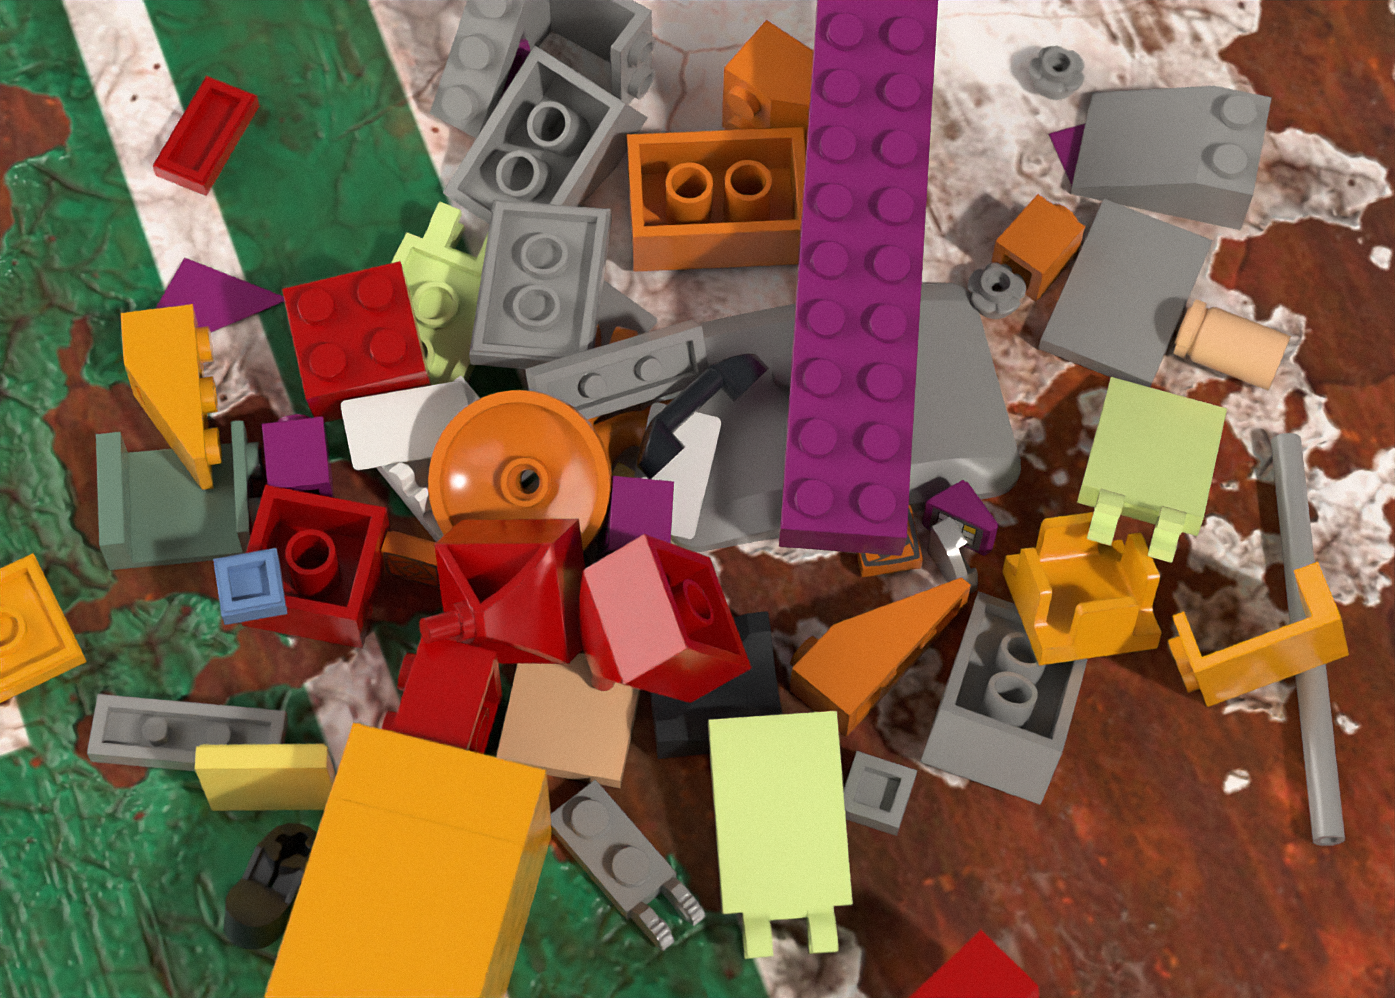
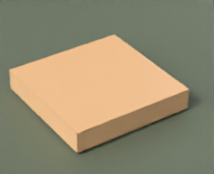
(567, 724)

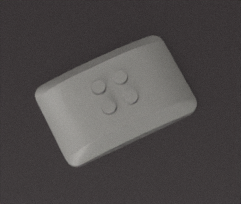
(957, 423)

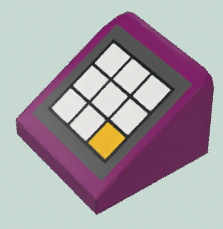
(969, 513)

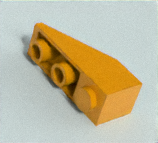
(166, 374)

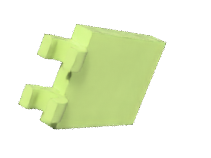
(443, 293)
(1151, 464)
(780, 825)

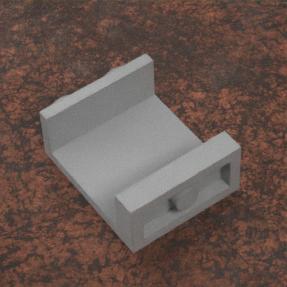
(608, 28)

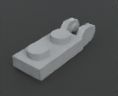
(622, 861)

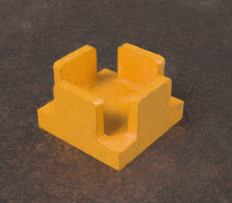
(1084, 594)

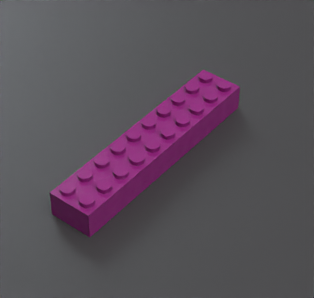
(859, 277)

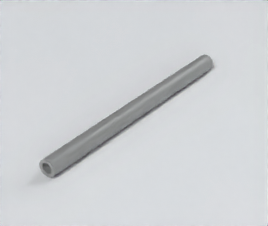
(1312, 684)

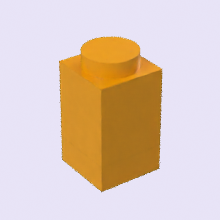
(416, 874)

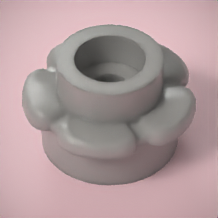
(1056, 84)
(992, 303)

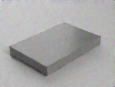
(539, 283)
(1125, 294)

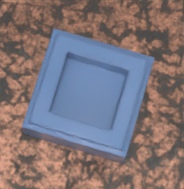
(250, 586)

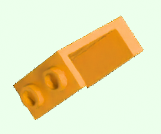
(1267, 656)

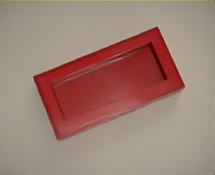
(206, 135)

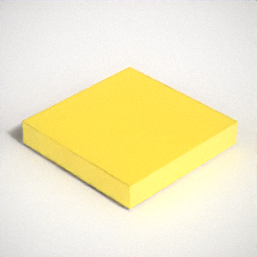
(265, 776)

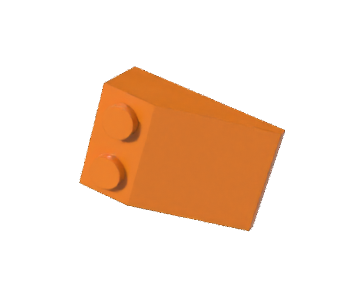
(768, 83)

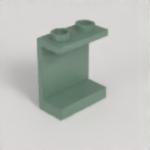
(159, 514)

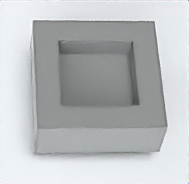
(877, 792)

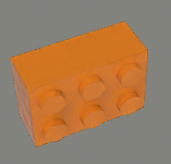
(716, 198)

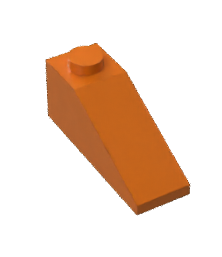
(872, 652)

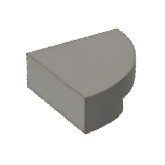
(943, 549)

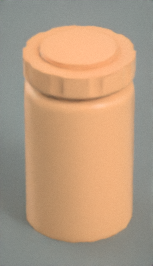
(1231, 344)

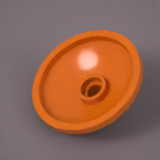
(498, 438)

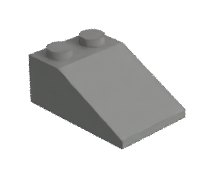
(545, 140)
(1174, 151)
(1000, 710)

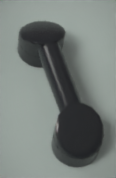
(731, 375)

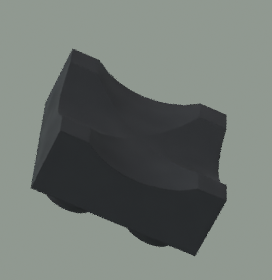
(683, 726)

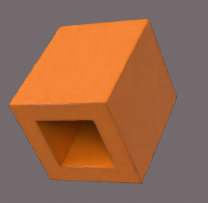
(1039, 244)

